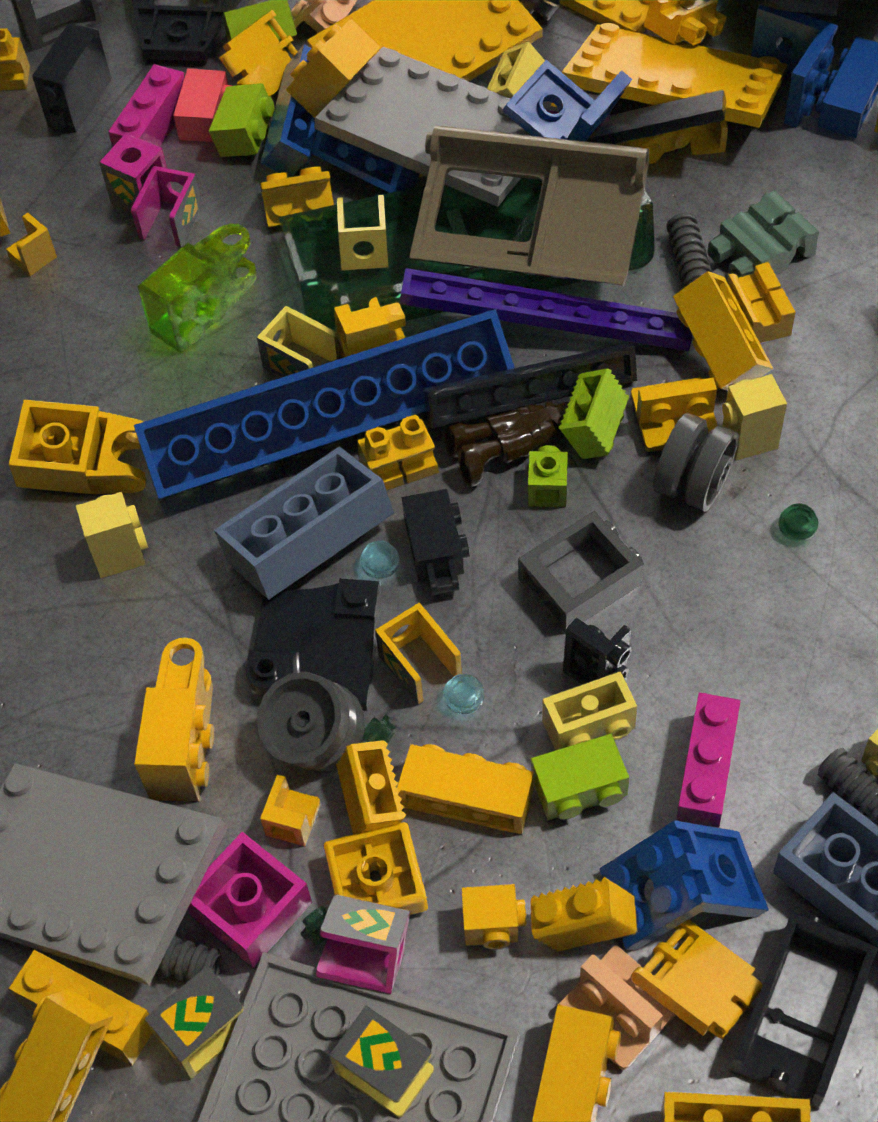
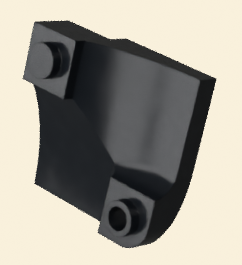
(320, 633)

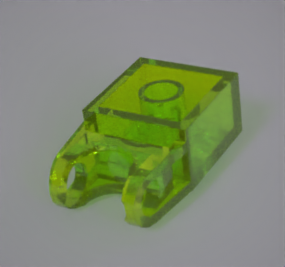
(196, 287)

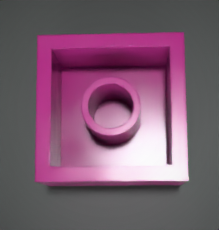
(249, 899)

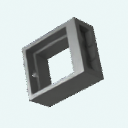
(48, 28)
(552, 595)

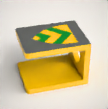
(419, 624)

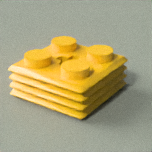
(381, 850)

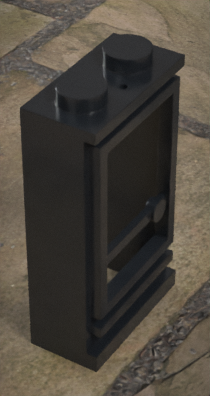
(782, 1067)

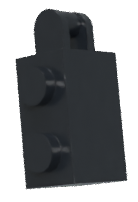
(435, 539)

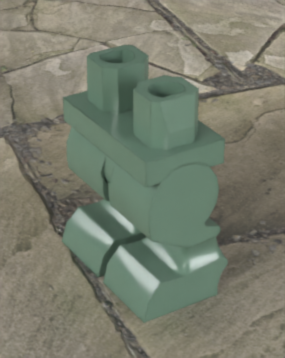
(762, 235)

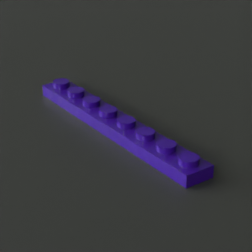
(545, 309)

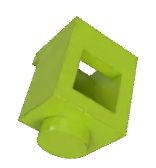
(547, 477)

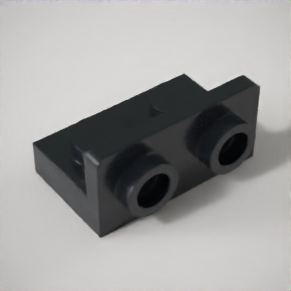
(592, 655)

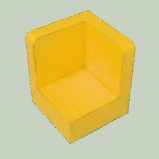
(709, 138)
(33, 249)
(289, 813)

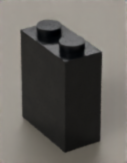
(72, 77)

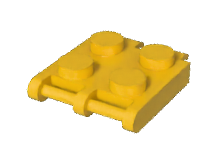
(259, 54)
(699, 980)

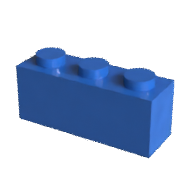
(850, 89)
(364, 164)

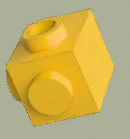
(492, 915)

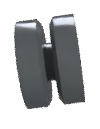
(695, 461)
(309, 721)

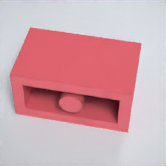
(198, 103)

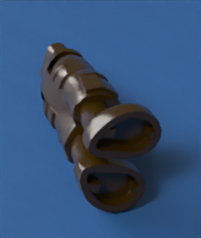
(508, 436)

